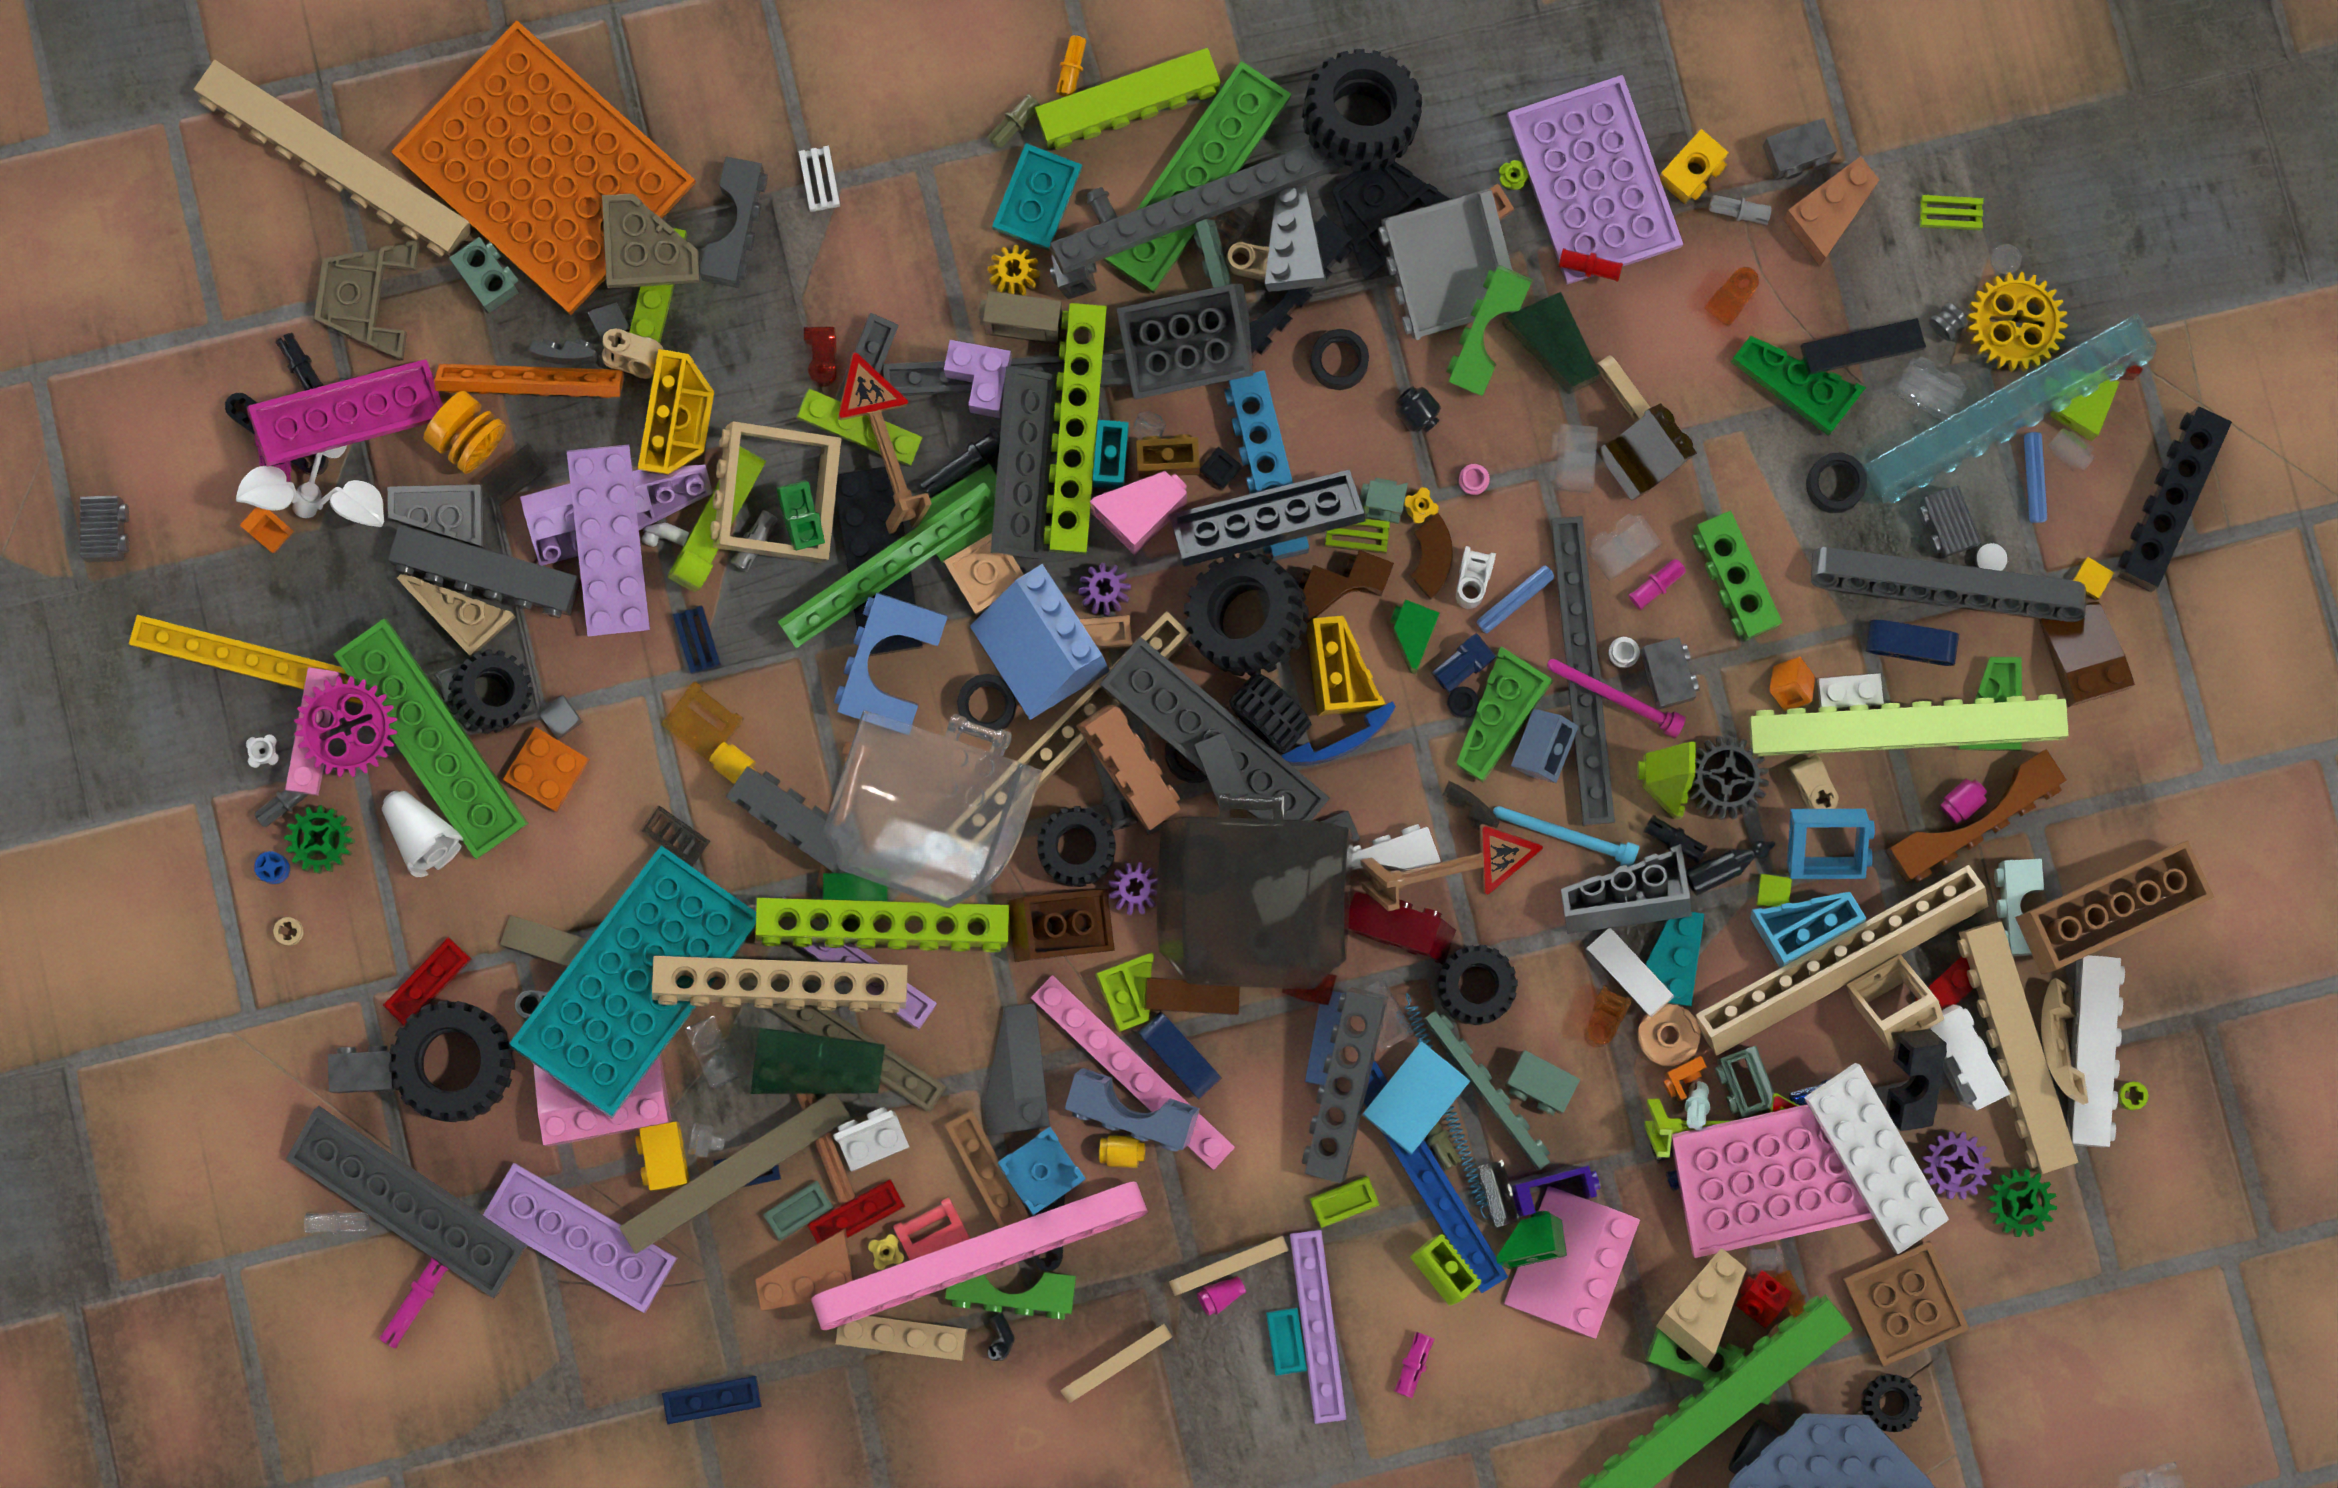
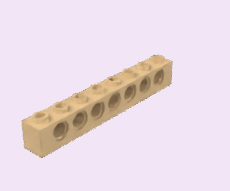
(859, 975)

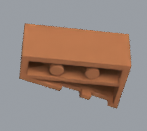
(1830, 208)
(807, 1274)

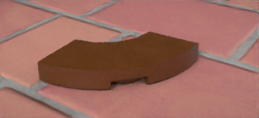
(1435, 556)

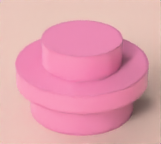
(1473, 479)

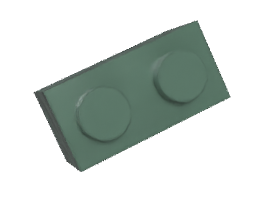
(1542, 1083)

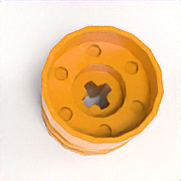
(464, 432)

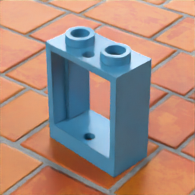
(1829, 867)

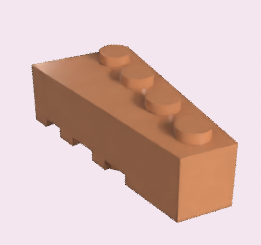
(1129, 766)

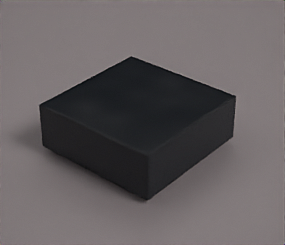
(1220, 468)

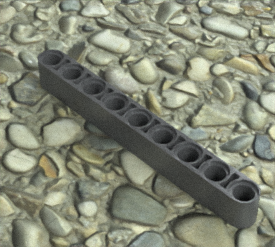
(1948, 584)

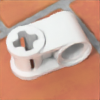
(1474, 572)

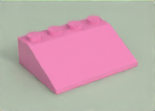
(570, 1118)
(1579, 1286)

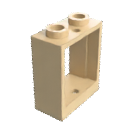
(1916, 1016)

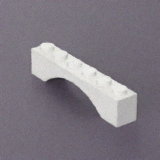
(1402, 853)

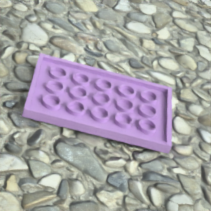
(1595, 175)

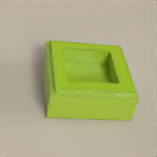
(1773, 890)

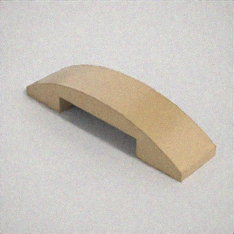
(2057, 1008)

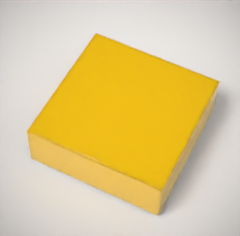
(2094, 577)

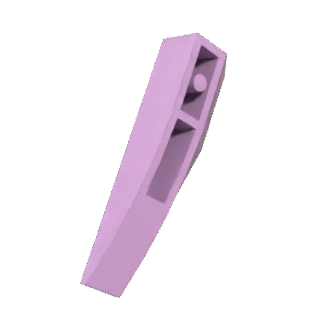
(656, 496)

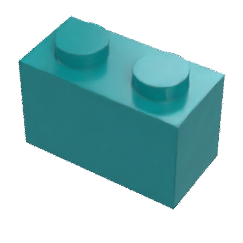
(1110, 454)

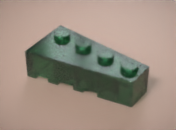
(814, 1064)

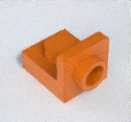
(1688, 1072)

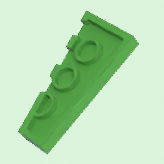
(1506, 704)

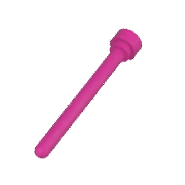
(1669, 722)

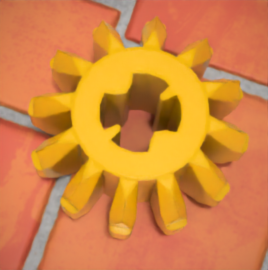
(1026, 271)

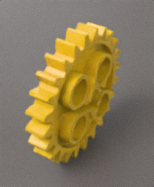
(2017, 295)

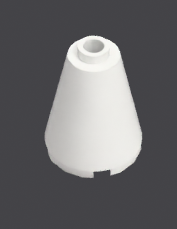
(420, 833)

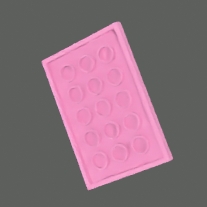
(1762, 1181)

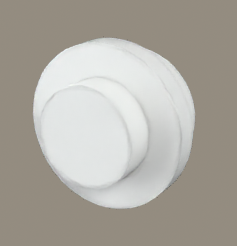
(1623, 652)

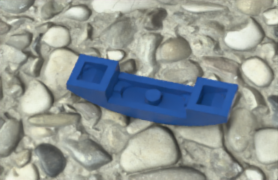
(1374, 720)

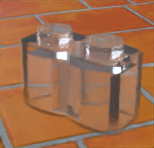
(1624, 546)

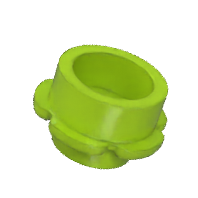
(1510, 182)

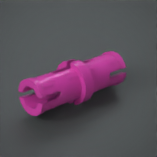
(1414, 1365)

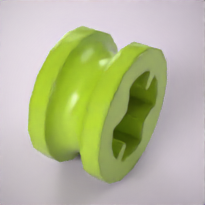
(2139, 1088)

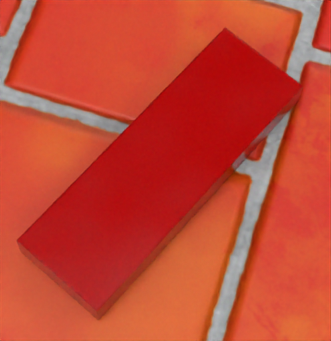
(427, 981)
(858, 1212)

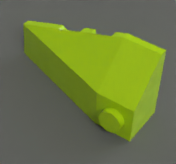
(1669, 776)

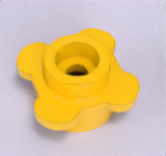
(1412, 505)

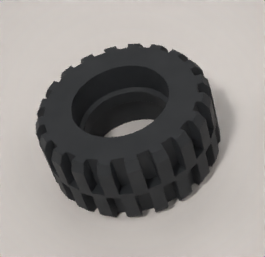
(1369, 76)
(1215, 593)
(411, 1047)

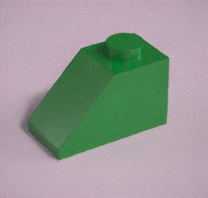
(1412, 631)
(1534, 1241)

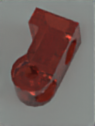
(824, 354)

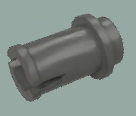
(1101, 205)

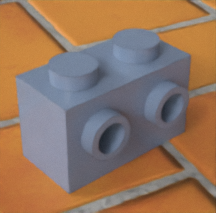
(1543, 747)

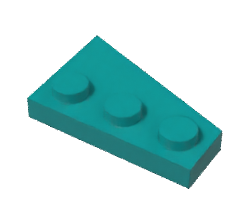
(1676, 957)

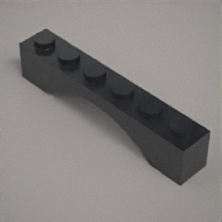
(1333, 247)

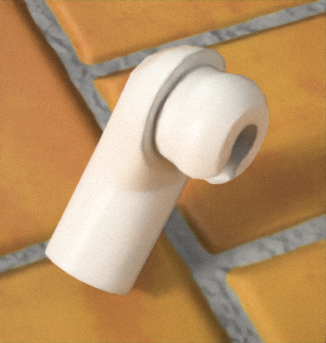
(663, 530)

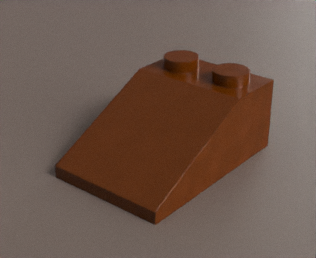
(2087, 656)
(1060, 925)

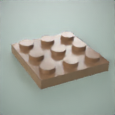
(1905, 1304)

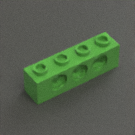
(1725, 530)
(1663, 1354)

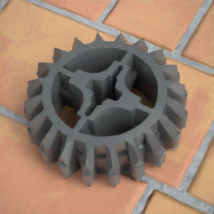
(1740, 779)

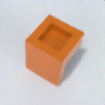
(267, 528)
(1792, 683)

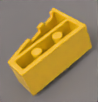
(1338, 670)

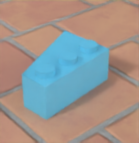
(1806, 925)

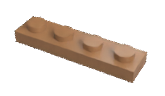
(983, 1167)

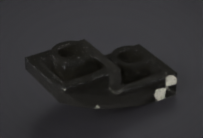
(1478, 813)

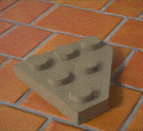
(644, 247)

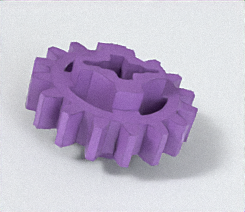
(1952, 1178)

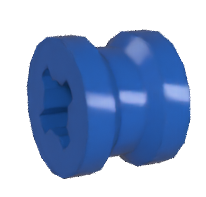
(268, 863)

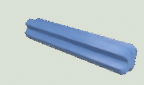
(2035, 477)
(1515, 599)

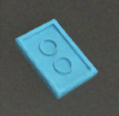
(1416, 1098)

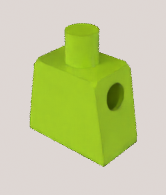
(2088, 413)

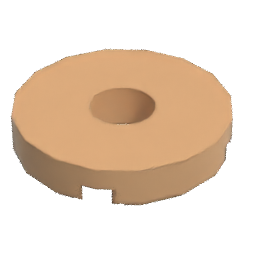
(1669, 1054)

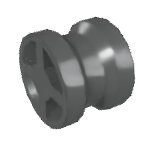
(1948, 321)

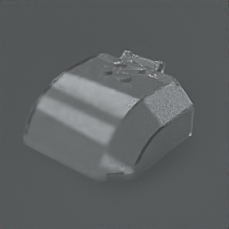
(929, 808)

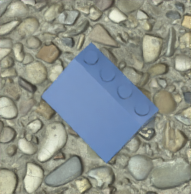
(1038, 643)

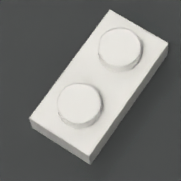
(1850, 691)

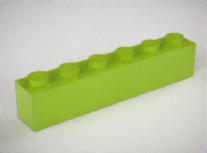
(1128, 98)

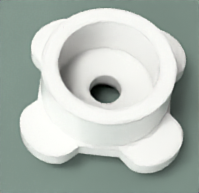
(254, 746)

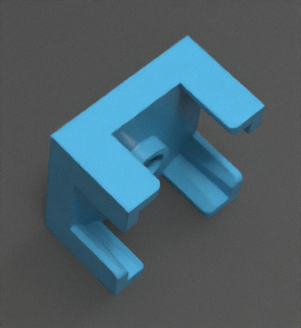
(1041, 1171)

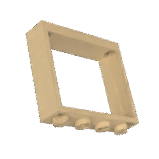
(724, 497)

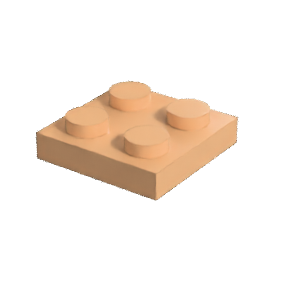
(982, 574)

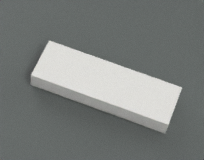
(1630, 972)

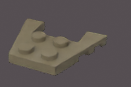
(351, 295)

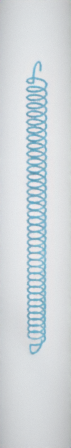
(1454, 1113)

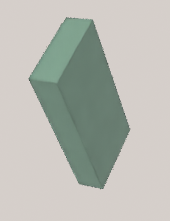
(798, 1211)

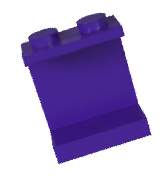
(1523, 1198)

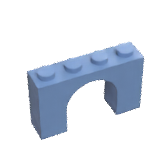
(886, 618)

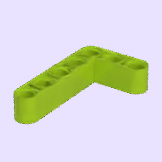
(696, 555)

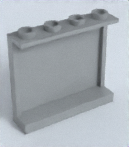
(1443, 260)

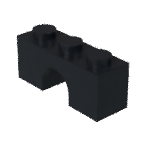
(1921, 1057)

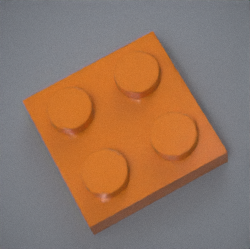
(546, 769)

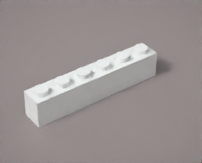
(2094, 1048)

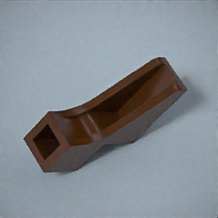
(1325, 587)

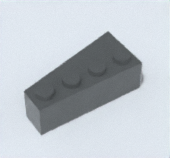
(785, 814)

